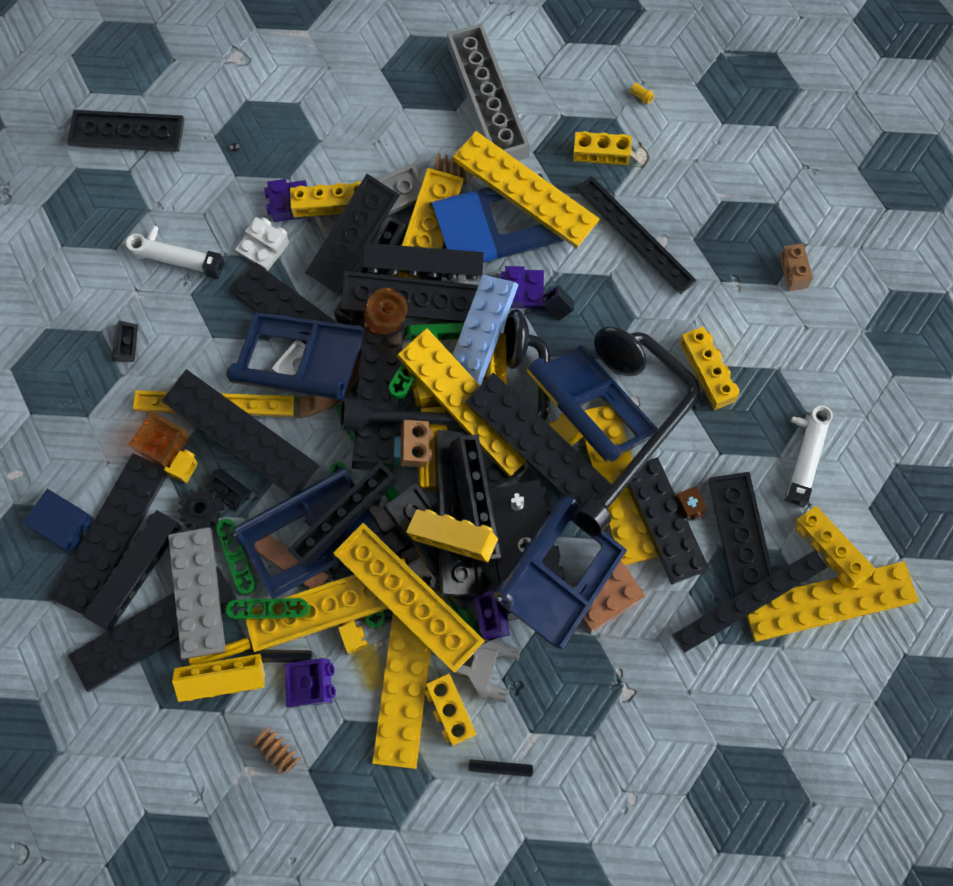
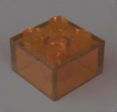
(159, 439)

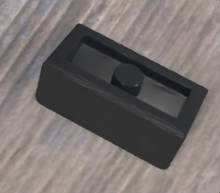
(124, 342)
(228, 488)

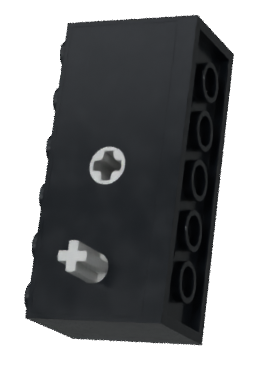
(517, 517)

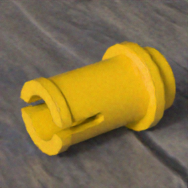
(642, 93)

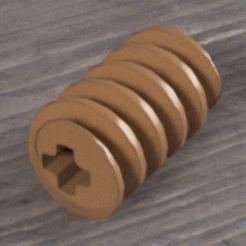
(452, 168)
(275, 751)

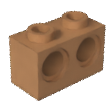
(796, 267)
(409, 442)

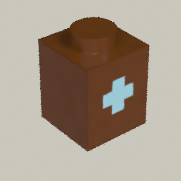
(691, 503)

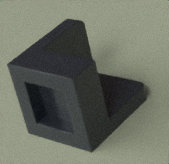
(558, 303)

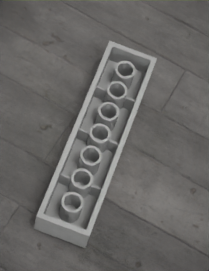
(487, 90)

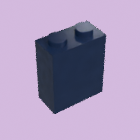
(58, 520)

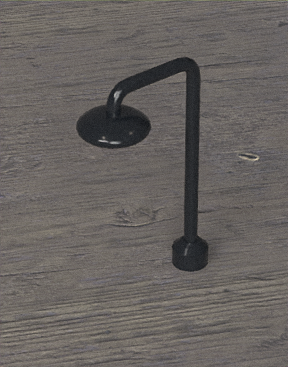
(625, 356)
(356, 414)

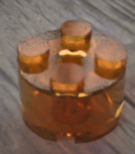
(394, 305)

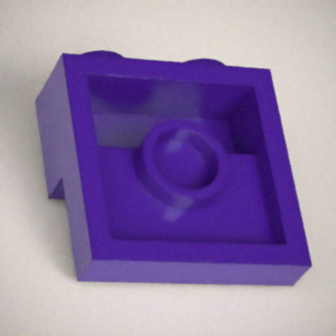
(280, 199)
(530, 286)
(309, 683)

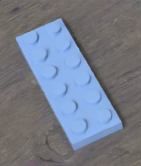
(484, 325)

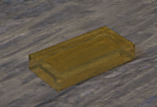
(371, 666)

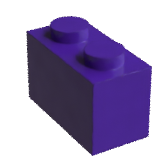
(491, 617)

